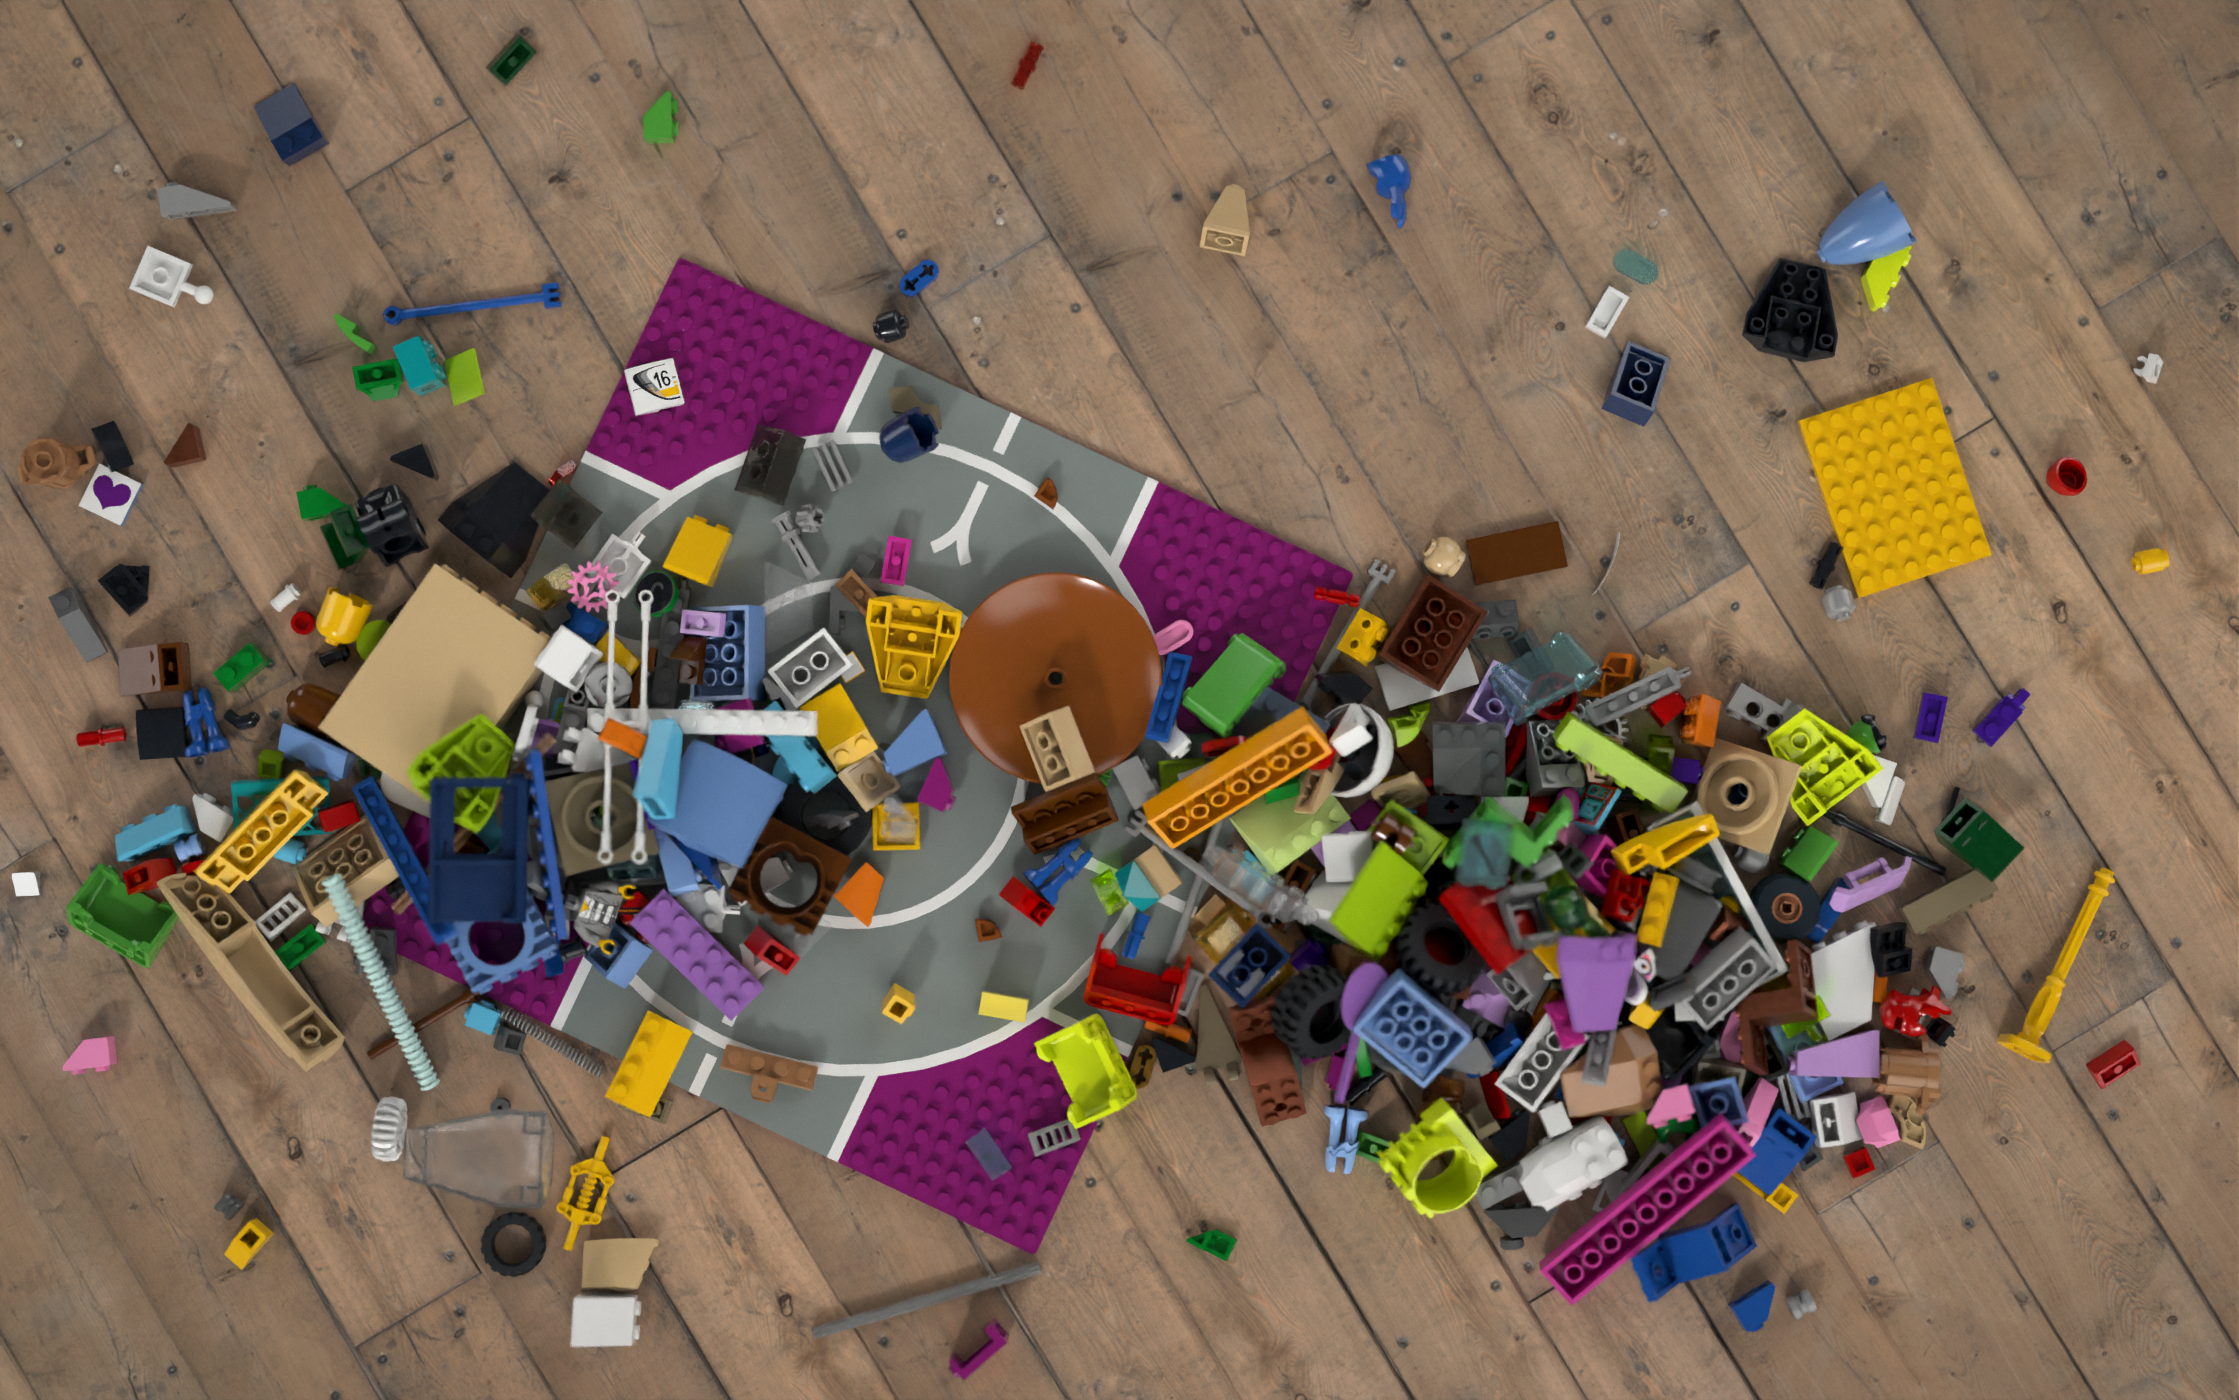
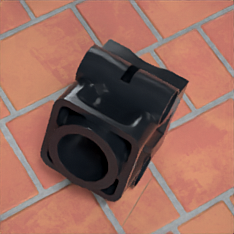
(390, 524)

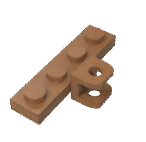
(768, 1071)

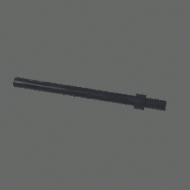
(1840, 819)

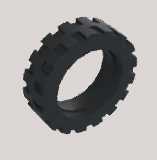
(491, 1255)

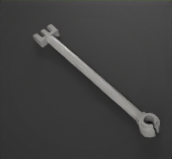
(1378, 577)
(1141, 827)

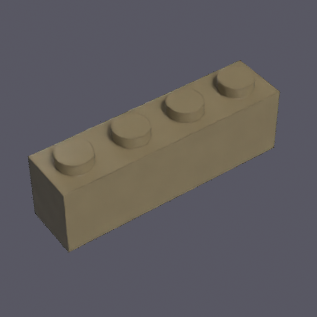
(1945, 900)

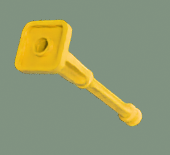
(2048, 996)

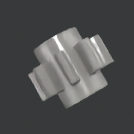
(809, 518)

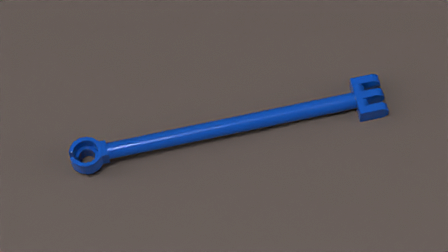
(544, 296)

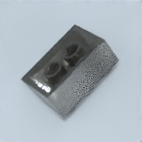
(770, 464)

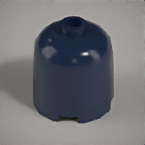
(908, 436)

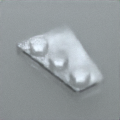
(797, 942)

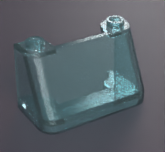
(1544, 676)

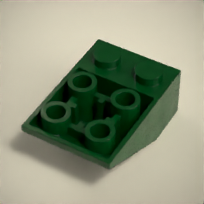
(1978, 840)

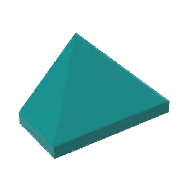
(1136, 886)

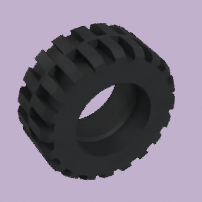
(1421, 967)
(1298, 1004)

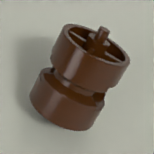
(1392, 833)

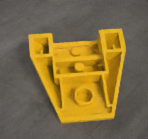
(910, 642)

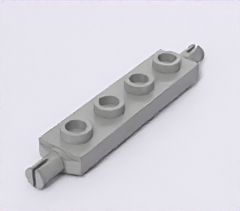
(1634, 696)

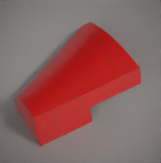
(1624, 896)

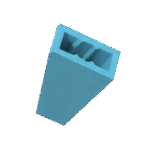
(659, 769)

